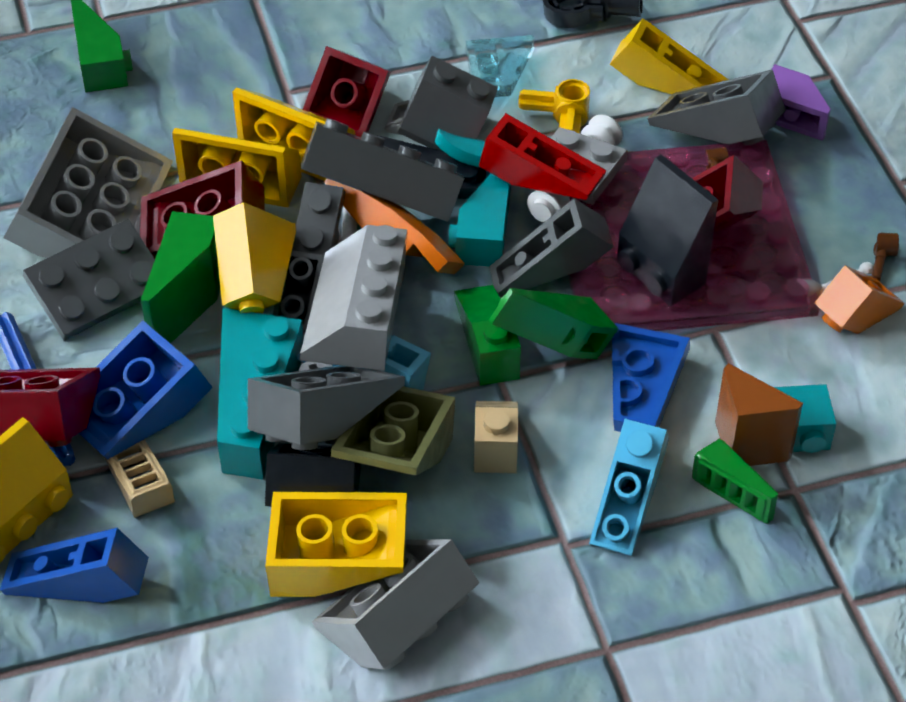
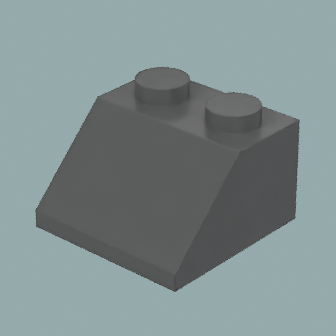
(446, 101)

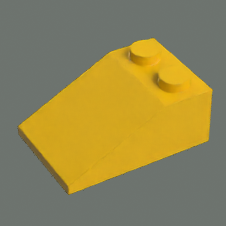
(333, 540)

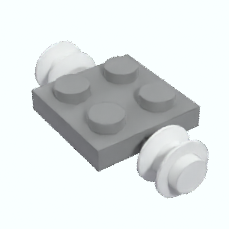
(594, 143)

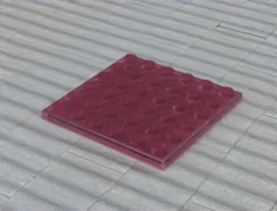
(752, 267)

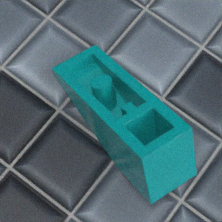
(482, 224)

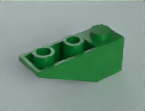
(556, 321)

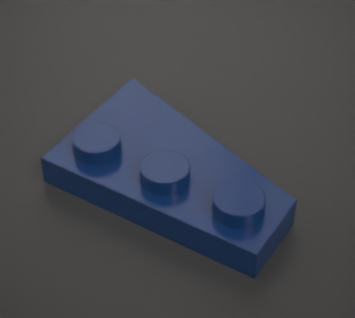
(645, 373)

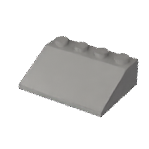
(85, 186)

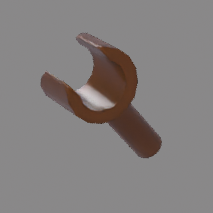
(716, 156)
(886, 245)

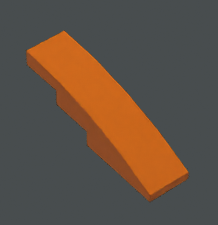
(421, 240)

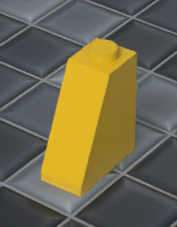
(252, 256)

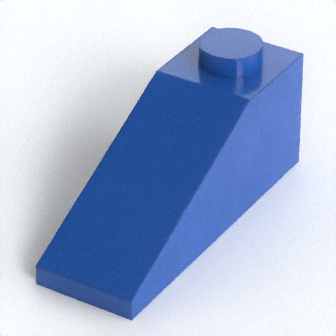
(82, 568)

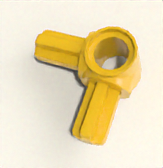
(567, 103)

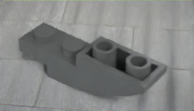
(314, 236)

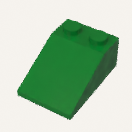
(182, 276)

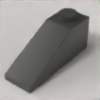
(555, 249)

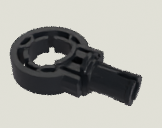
(589, 11)

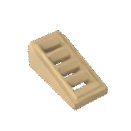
(147, 497)

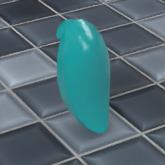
(460, 148)

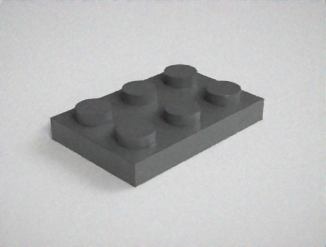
(92, 279)

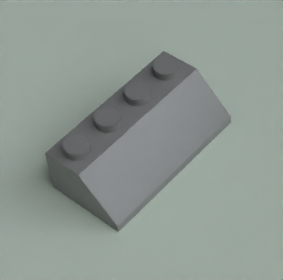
(357, 299)

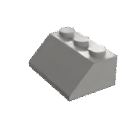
(389, 614)

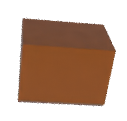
(756, 418)

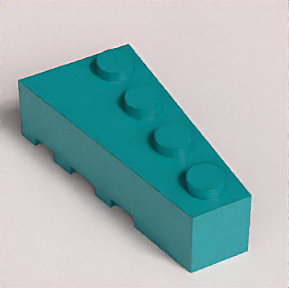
(249, 349)

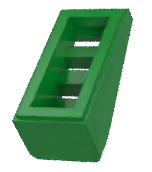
(731, 478)

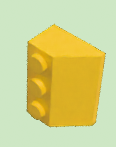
(274, 122)
(272, 165)
(30, 484)

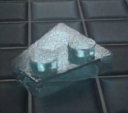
(499, 60)

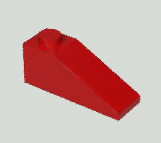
(537, 162)

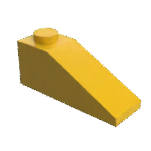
(660, 62)

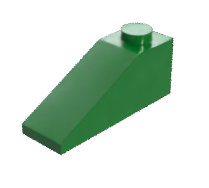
(99, 50)
(492, 349)

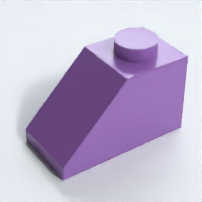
(803, 102)

